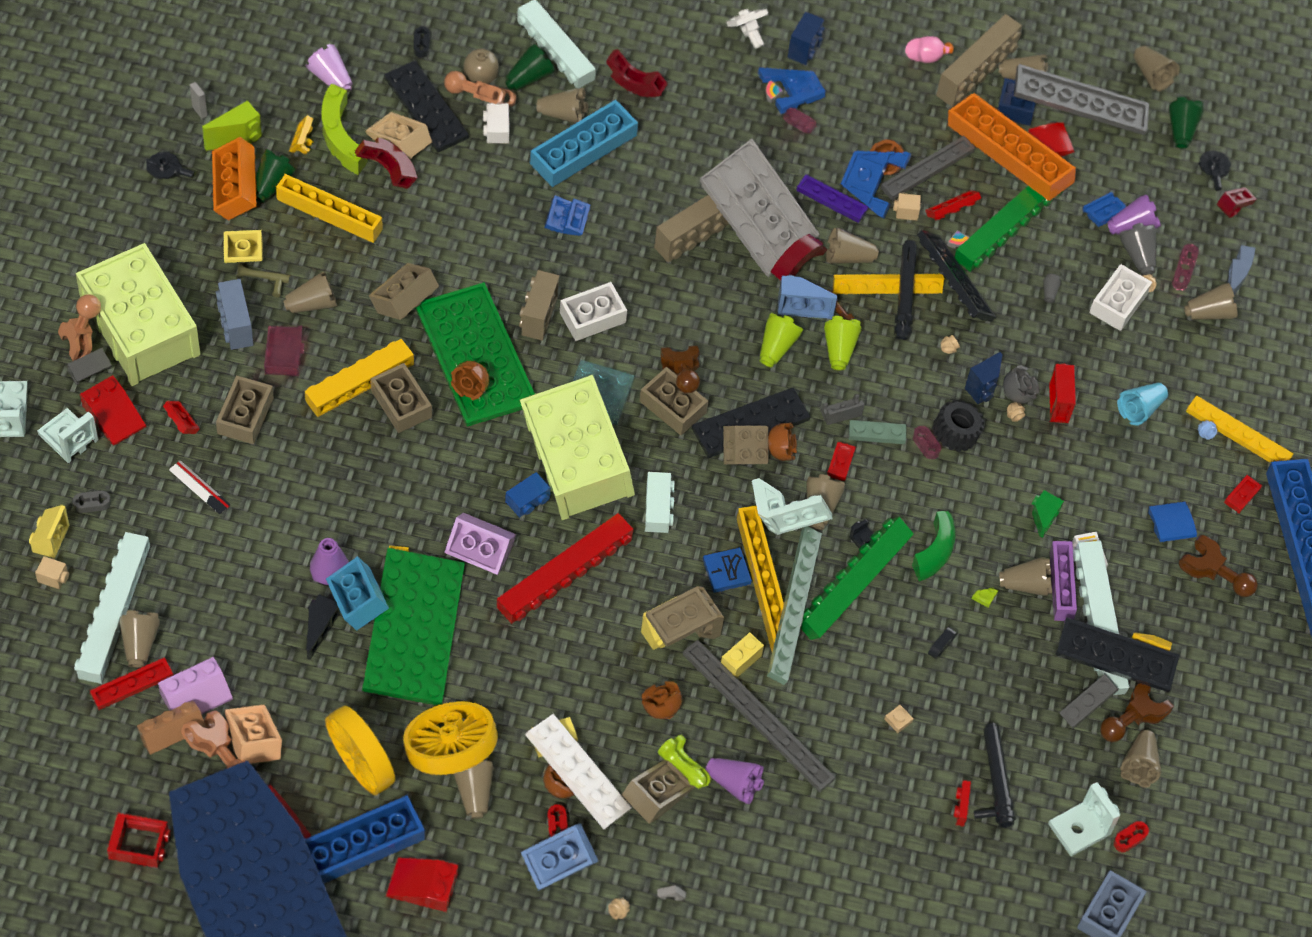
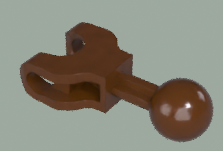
(684, 366)
(1214, 564)
(1140, 710)

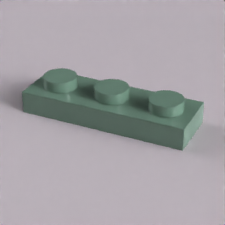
(877, 432)

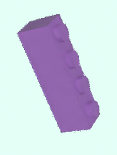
(1063, 580)

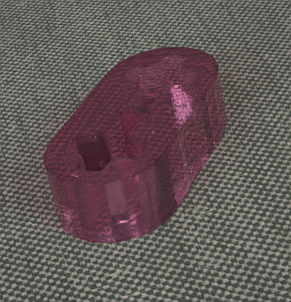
(799, 120)
(924, 443)

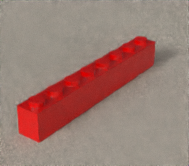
(565, 568)

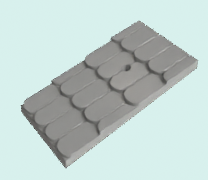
(757, 205)

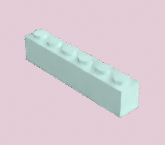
(556, 44)

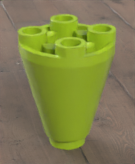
(778, 338)
(841, 340)

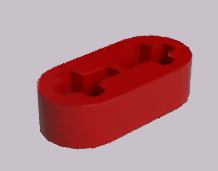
(552, 824)
(1128, 833)

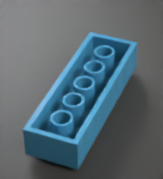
(583, 143)

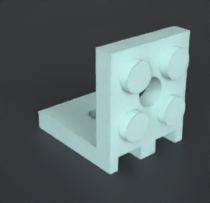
(69, 433)
(1094, 816)

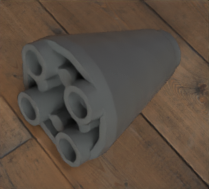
(1141, 247)

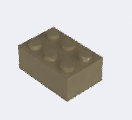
(404, 291)
(539, 305)
(401, 398)
(672, 405)
(244, 409)

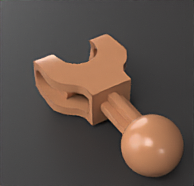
(456, 83)
(78, 329)
(212, 739)

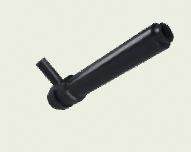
(906, 288)
(1003, 803)

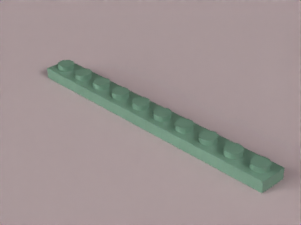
(794, 605)

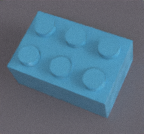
(357, 593)

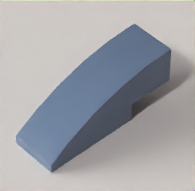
(1240, 267)

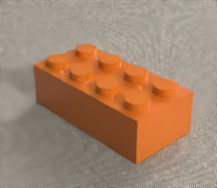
(234, 178)

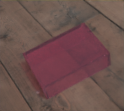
(284, 350)

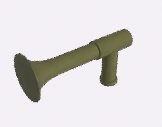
(278, 278)

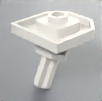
(748, 24)

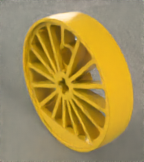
(360, 750)
(433, 750)

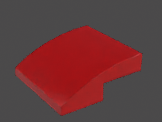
(1054, 137)

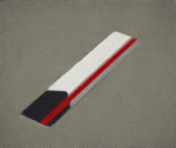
(200, 487)

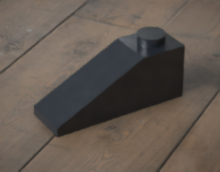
(321, 618)

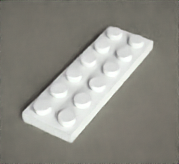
(578, 771)

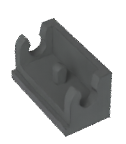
(88, 365)
(842, 411)

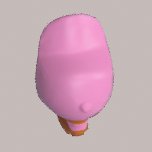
(927, 49)

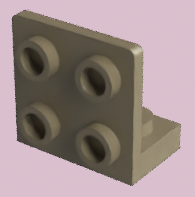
(745, 444)

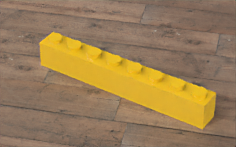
(761, 569)

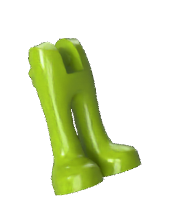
(673, 752)

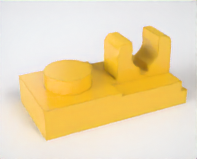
(300, 140)

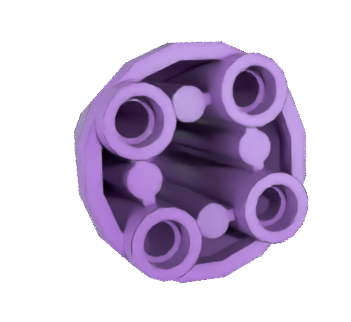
(1137, 212)
(327, 560)
(737, 777)

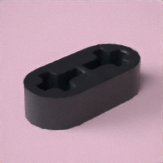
(423, 42)
(942, 643)

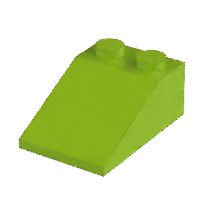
(239, 122)

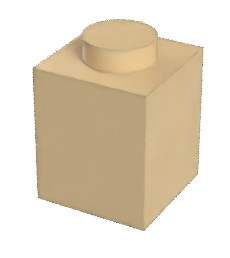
(907, 206)
(52, 573)

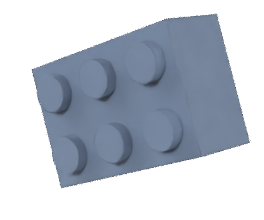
(234, 314)
(1111, 907)

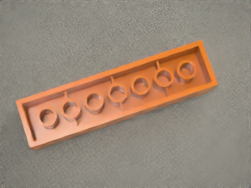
(1011, 146)

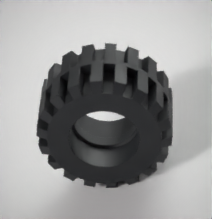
(952, 435)

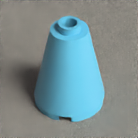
(1141, 402)

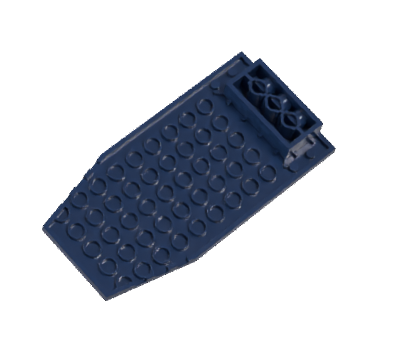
(247, 860)

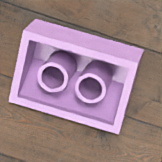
(480, 543)
(200, 683)

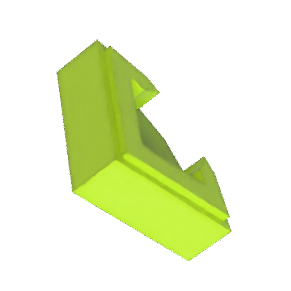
(985, 596)

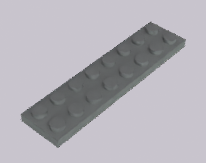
(1081, 99)

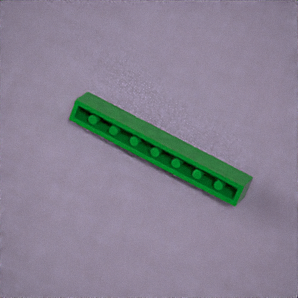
(1000, 228)
(855, 577)

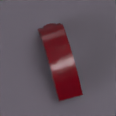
(633, 80)
(392, 158)
(797, 256)

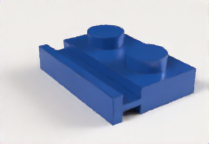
(1103, 209)

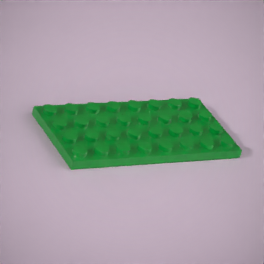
(469, 328)
(416, 632)

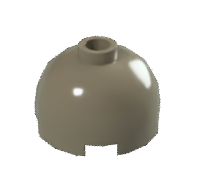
(481, 66)

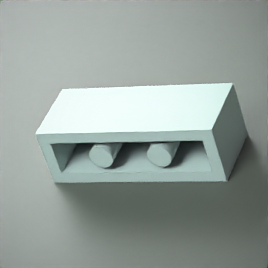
(659, 502)

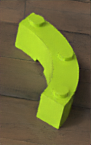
(334, 134)

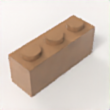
(167, 728)

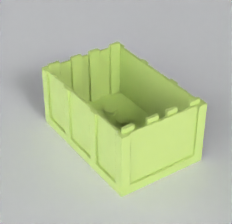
(140, 313)
(577, 446)

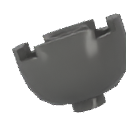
(1020, 385)

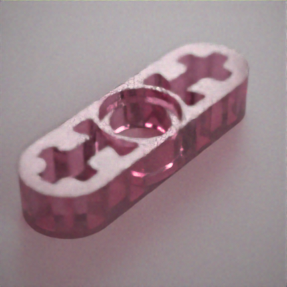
(1186, 273)

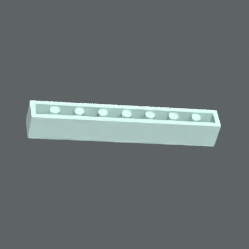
(1097, 597)
(114, 603)

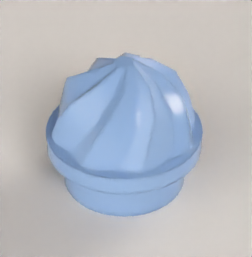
(1207, 429)

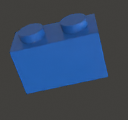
(528, 495)

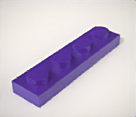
(832, 198)

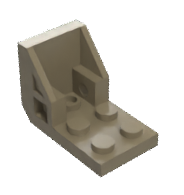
(686, 615)

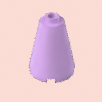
(329, 67)

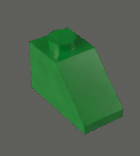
(1045, 511)

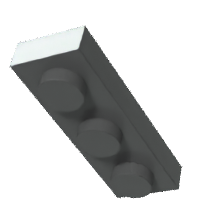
(1088, 701)

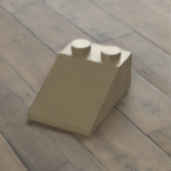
(657, 790)

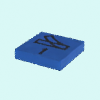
(727, 570)

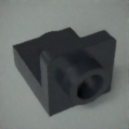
(860, 533)

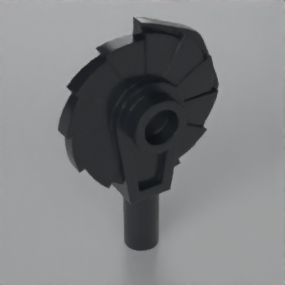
(1216, 165)
(165, 166)

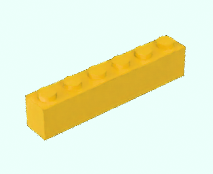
(329, 208)
(357, 378)

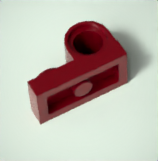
(1234, 200)

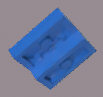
(567, 216)
(1172, 521)

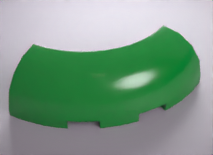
(938, 553)

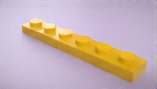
(885, 284)
(1238, 431)

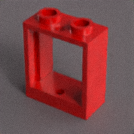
(1062, 393)
(140, 823)

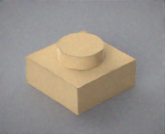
(898, 718)

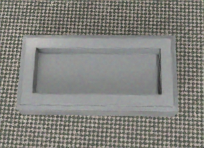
(198, 100)

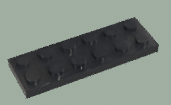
(426, 105)
(956, 276)
(769, 411)
(1117, 654)

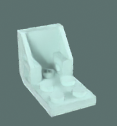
(13, 408)
(784, 518)

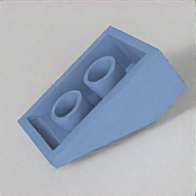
(804, 299)
(559, 856)

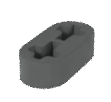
(91, 501)

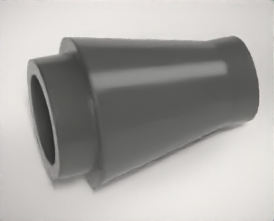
(1051, 286)

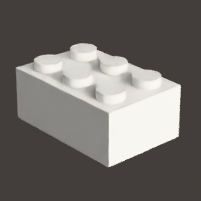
(1120, 297)
(593, 311)

